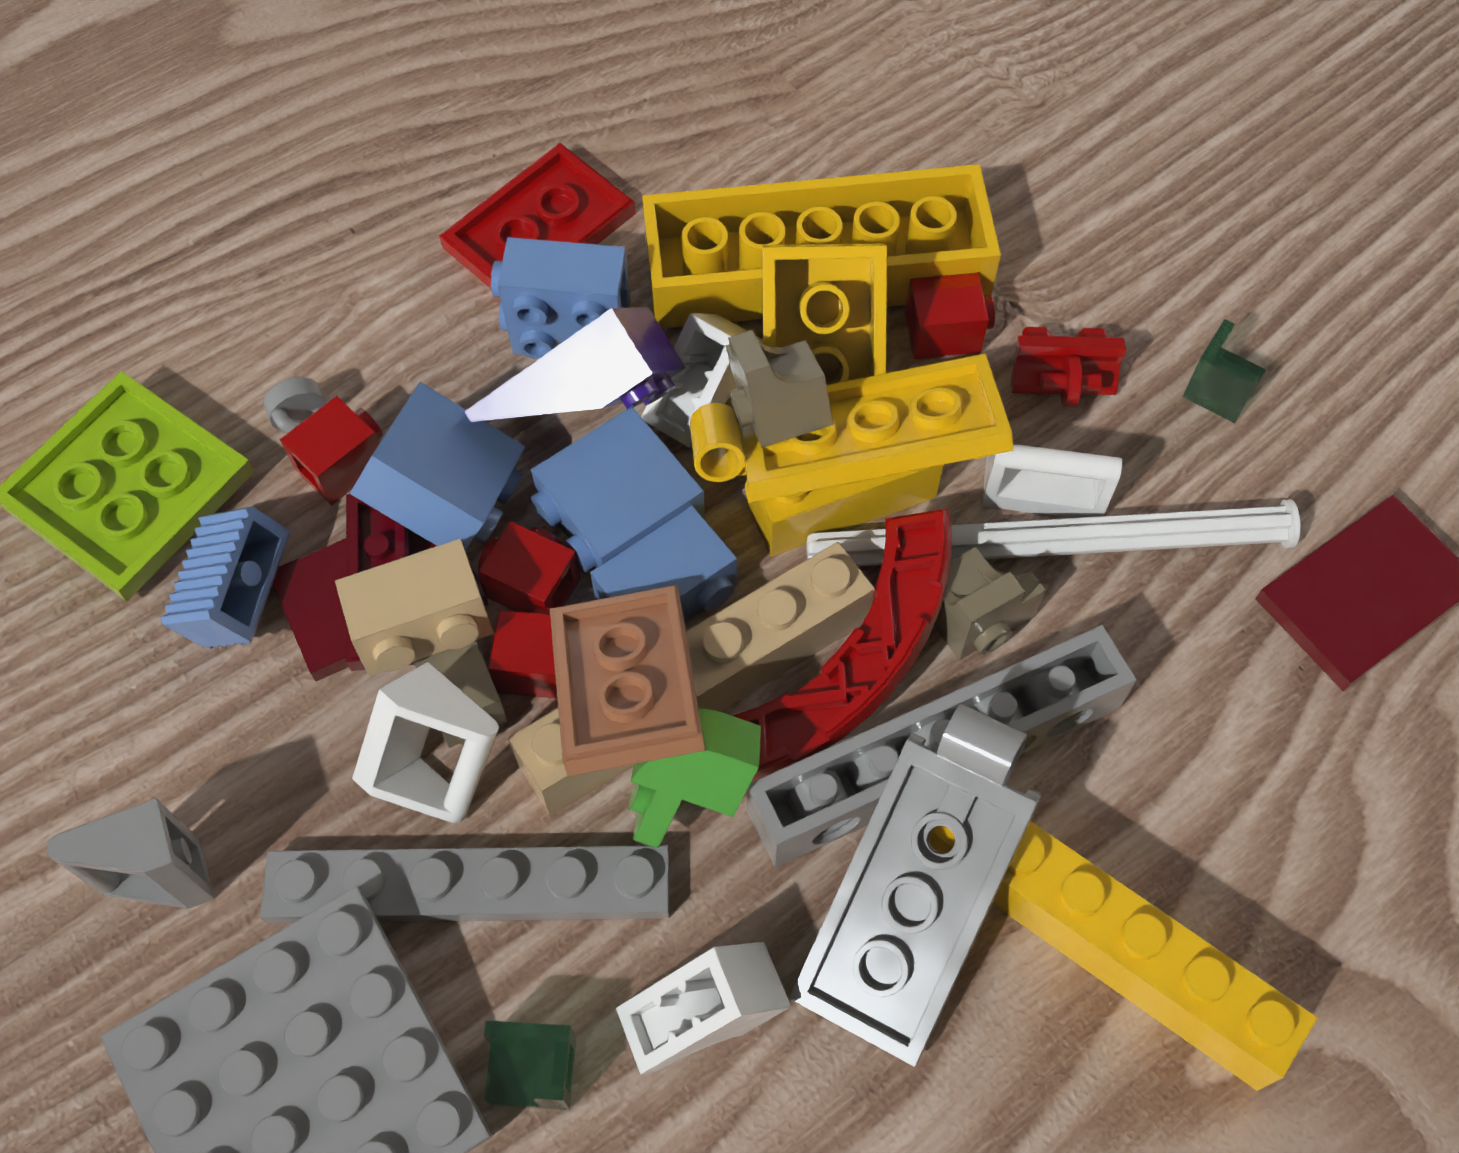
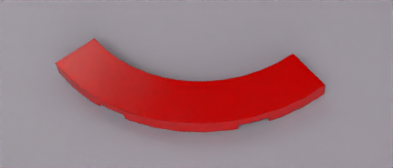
(872, 656)

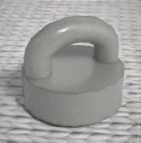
(292, 402)

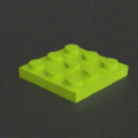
(123, 484)

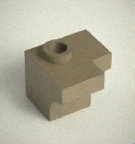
(777, 389)
(984, 604)

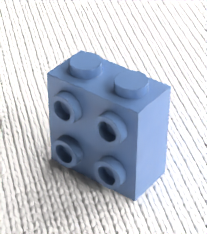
(556, 290)
(441, 471)
(612, 489)

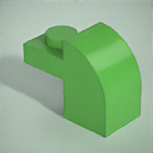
(705, 778)

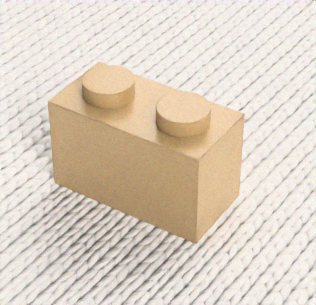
(413, 608)

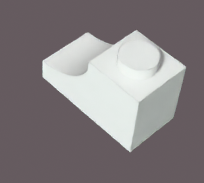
(703, 380)
(702, 1004)

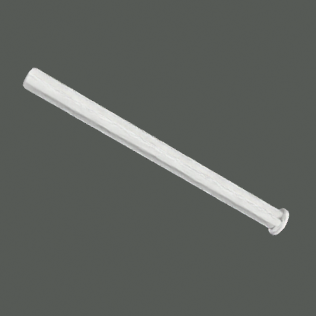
(1092, 534)

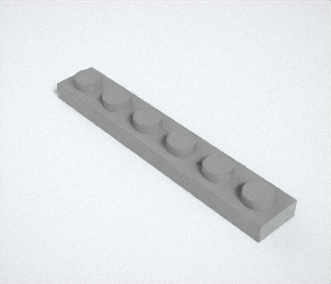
(473, 883)

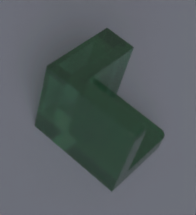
(1223, 379)
(529, 1065)

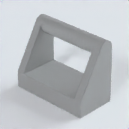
(137, 857)

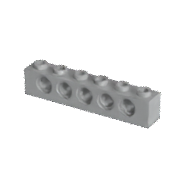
(842, 785)

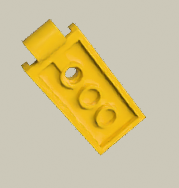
(878, 430)

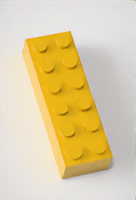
(710, 241)

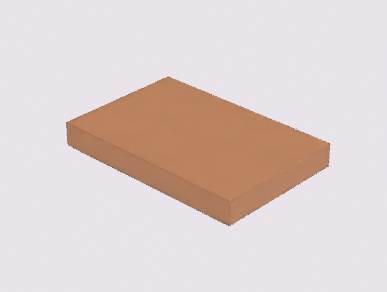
(624, 681)

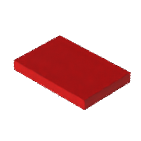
(548, 201)

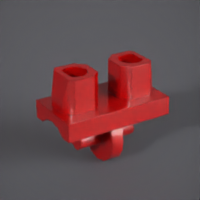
(1067, 364)

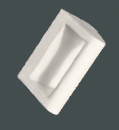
(1050, 481)
(396, 734)

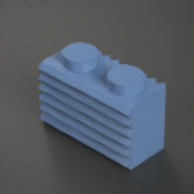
(226, 578)

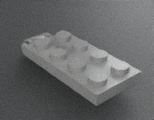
(913, 911)

